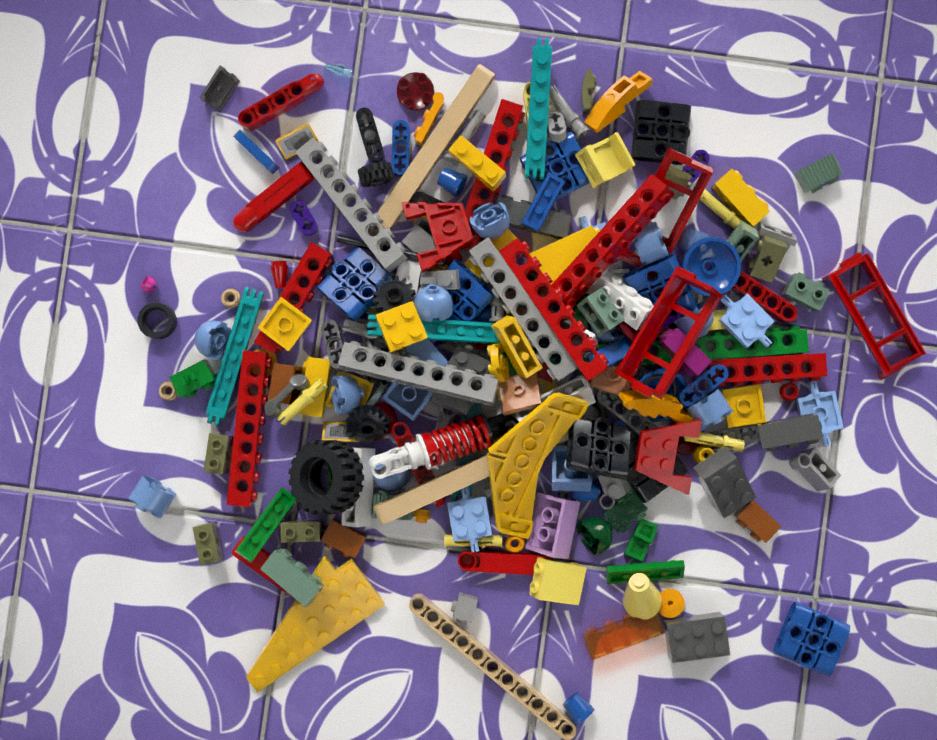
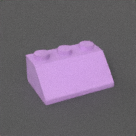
(553, 525)

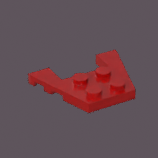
(448, 229)
(658, 452)

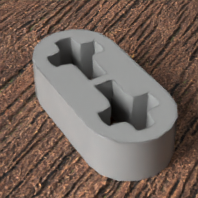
(557, 126)

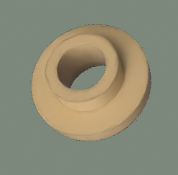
(225, 295)
(163, 394)

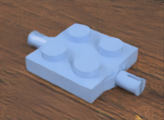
(746, 321)
(826, 407)
(469, 519)

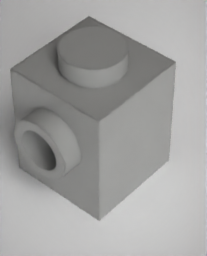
(464, 608)

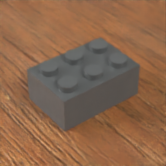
(462, 360)
(790, 431)
(724, 482)
(696, 637)

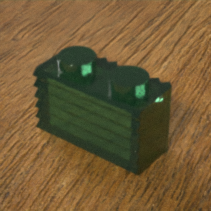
(625, 512)

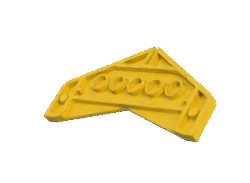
(523, 452)

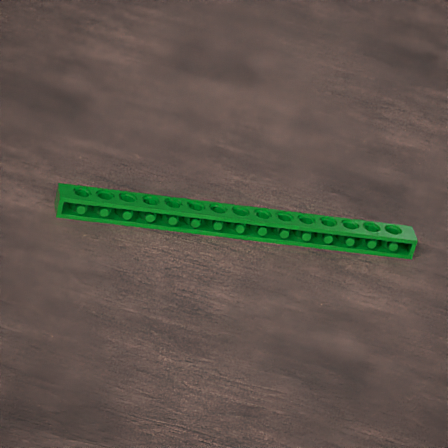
(797, 344)

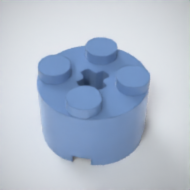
(649, 246)
(710, 409)
(152, 496)

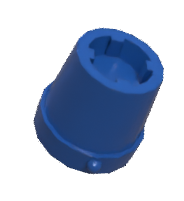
(452, 181)
(578, 708)

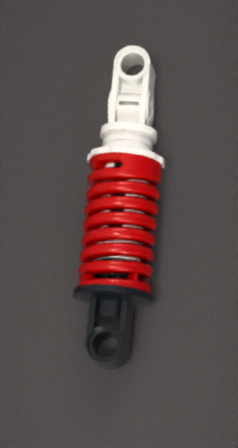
(442, 444)

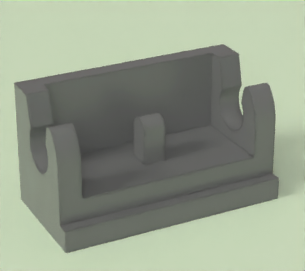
(219, 89)

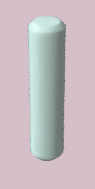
(376, 395)

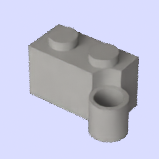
(815, 469)
(609, 487)

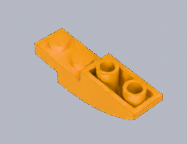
(613, 101)
(653, 406)

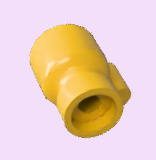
(702, 453)

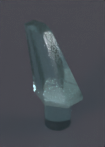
(338, 69)

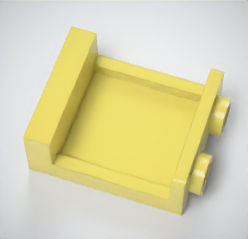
(605, 160)
(557, 581)

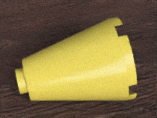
(641, 597)

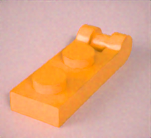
(429, 117)

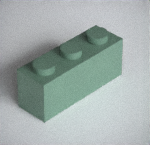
(293, 576)

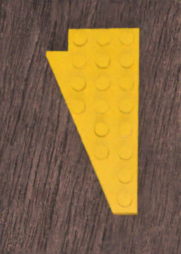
(305, 630)

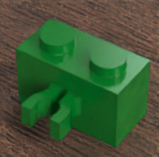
(193, 379)

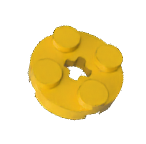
(499, 365)

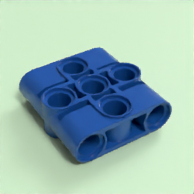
(570, 172)
(647, 285)
(334, 290)
(476, 297)
(827, 632)

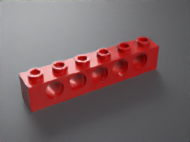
(312, 254)
(816, 368)

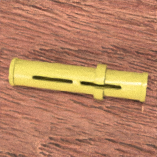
(722, 211)
(309, 395)
(718, 441)
(486, 541)

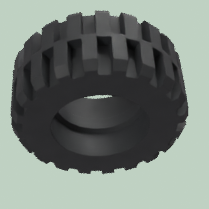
(306, 477)

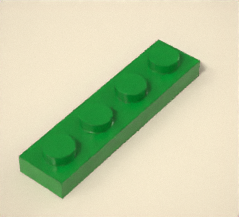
(265, 525)
(654, 571)

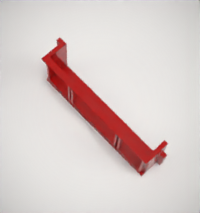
(694, 196)
(891, 305)
(655, 322)

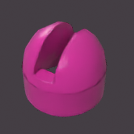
(147, 284)

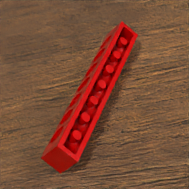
(506, 111)
(612, 233)
(511, 254)
(236, 495)

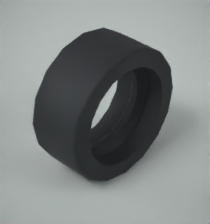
(142, 316)

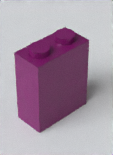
(696, 360)

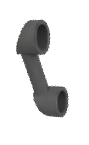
(297, 381)

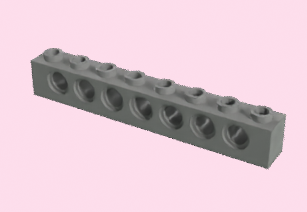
(309, 154)
(487, 250)
(353, 350)

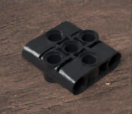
(648, 117)
(584, 457)
(648, 487)

